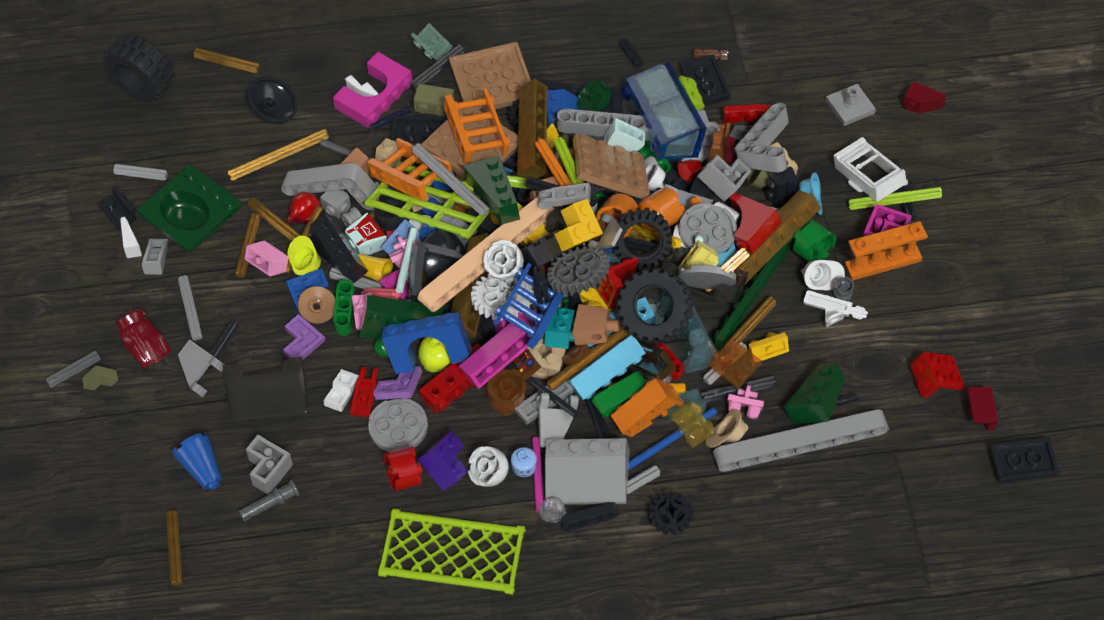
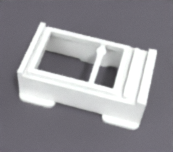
(894, 180)

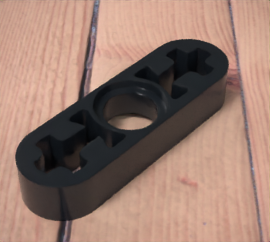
(589, 516)

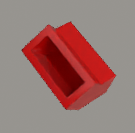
(689, 169)

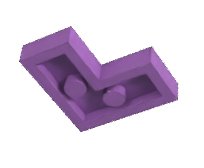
(305, 336)
(400, 388)

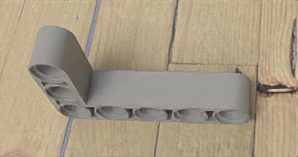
(755, 148)
(331, 178)

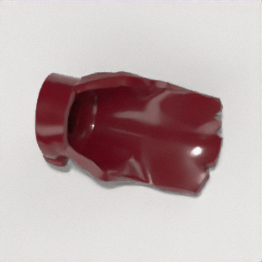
(142, 338)

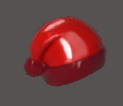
(302, 208)

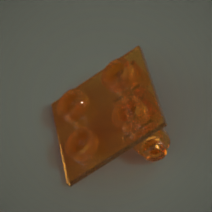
(735, 363)

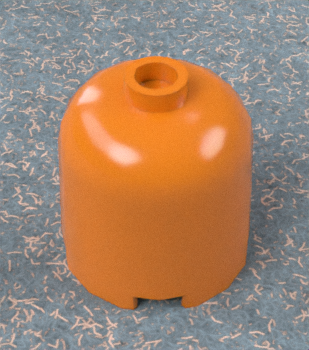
(666, 203)
(616, 206)

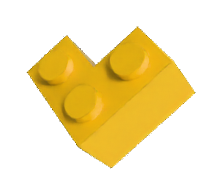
(581, 225)

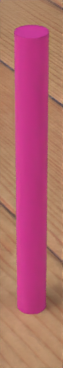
(537, 474)

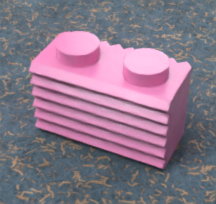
(266, 258)

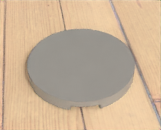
(712, 223)
(706, 276)
(397, 424)

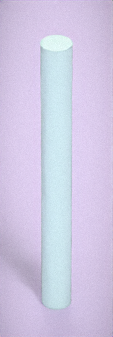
(406, 260)

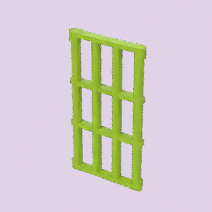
(441, 210)

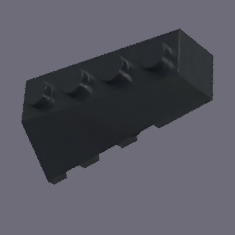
(335, 247)

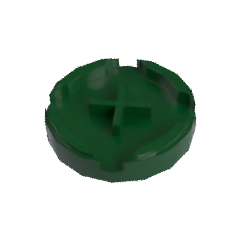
(594, 96)

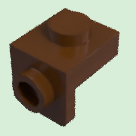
(576, 354)

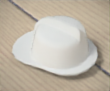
(654, 174)
(822, 274)

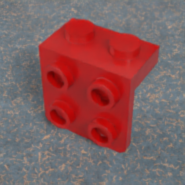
(936, 372)

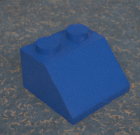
(559, 100)

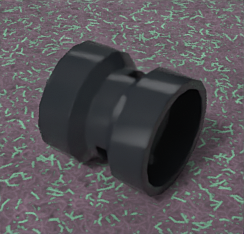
(673, 179)

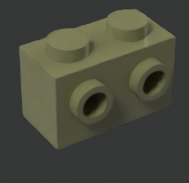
(431, 99)

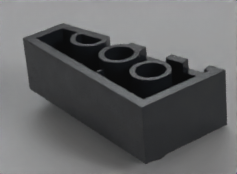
(544, 250)

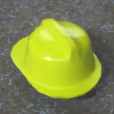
(303, 256)

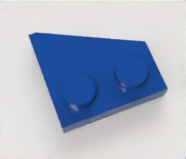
(300, 284)

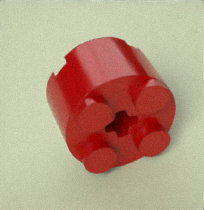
(402, 468)

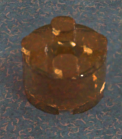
(507, 391)

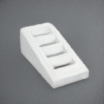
(130, 243)

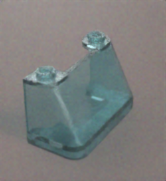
(697, 332)

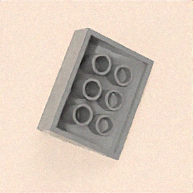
(587, 470)

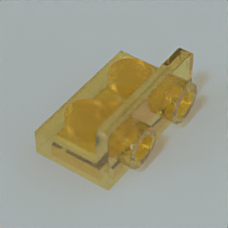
(692, 423)

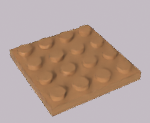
(495, 68)
(443, 143)
(610, 166)

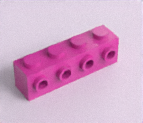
(495, 355)

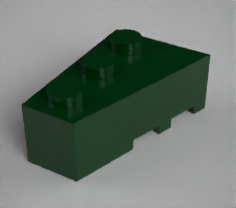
(817, 395)

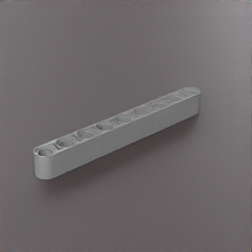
(598, 123)
(800, 440)

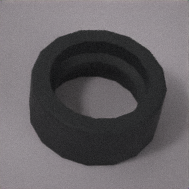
(390, 222)

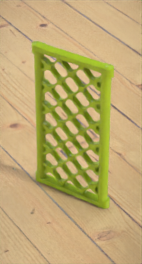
(447, 524)

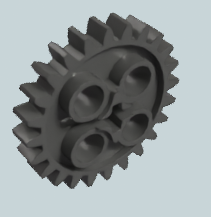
(578, 270)

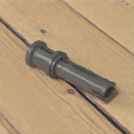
(278, 496)

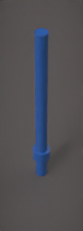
(664, 442)

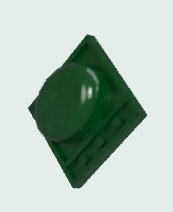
(189, 208)

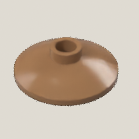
(319, 296)

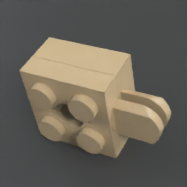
(549, 358)

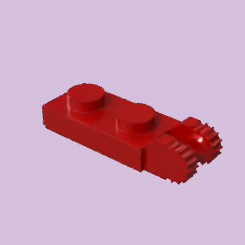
(743, 113)
(363, 394)

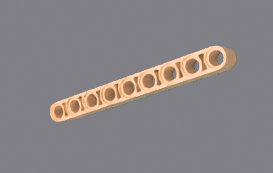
(472, 264)

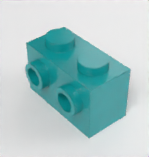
(560, 329)

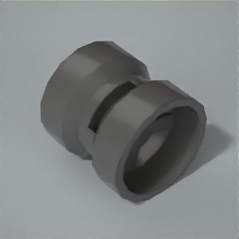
(843, 288)

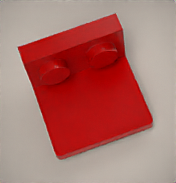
(615, 280)

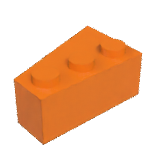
(645, 406)

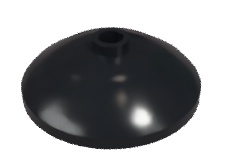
(272, 100)
(436, 266)

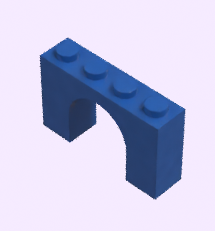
(445, 328)

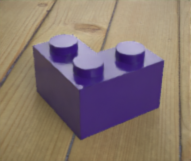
(442, 462)

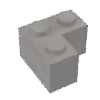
(723, 178)
(270, 463)

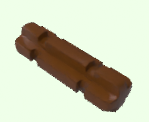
(723, 54)

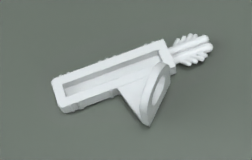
(834, 308)

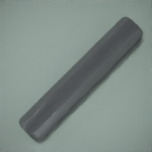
(73, 369)

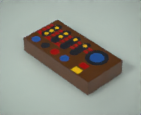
(527, 363)

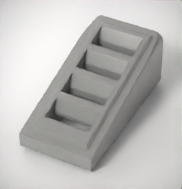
(155, 257)

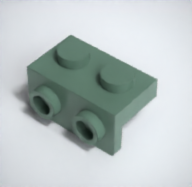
(432, 41)

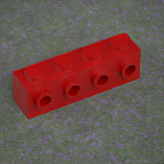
(446, 387)

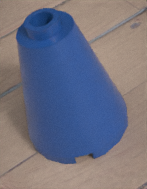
(199, 460)

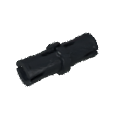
(541, 284)

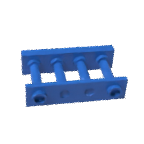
(541, 320)

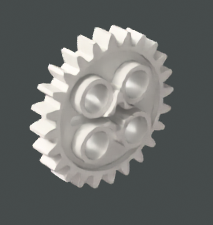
(493, 292)

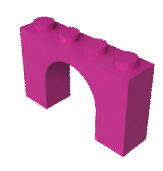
(368, 109)

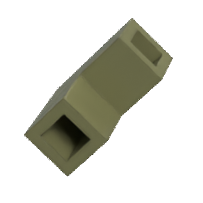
(99, 376)

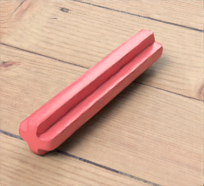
(380, 292)

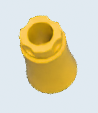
(377, 267)

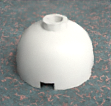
(503, 260)
(488, 466)

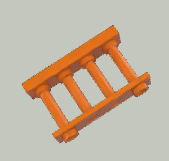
(462, 135)
(399, 180)
(889, 259)

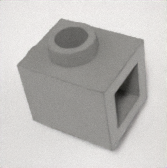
(335, 202)

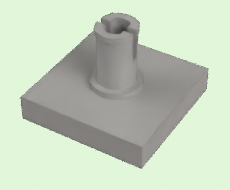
(850, 104)

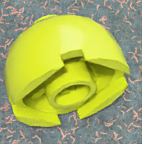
(433, 355)

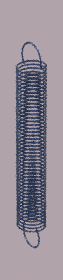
(390, 117)

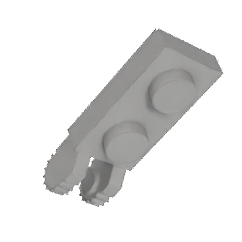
(564, 195)

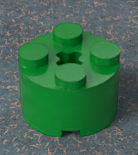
(813, 241)

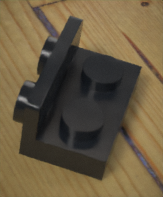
(116, 207)

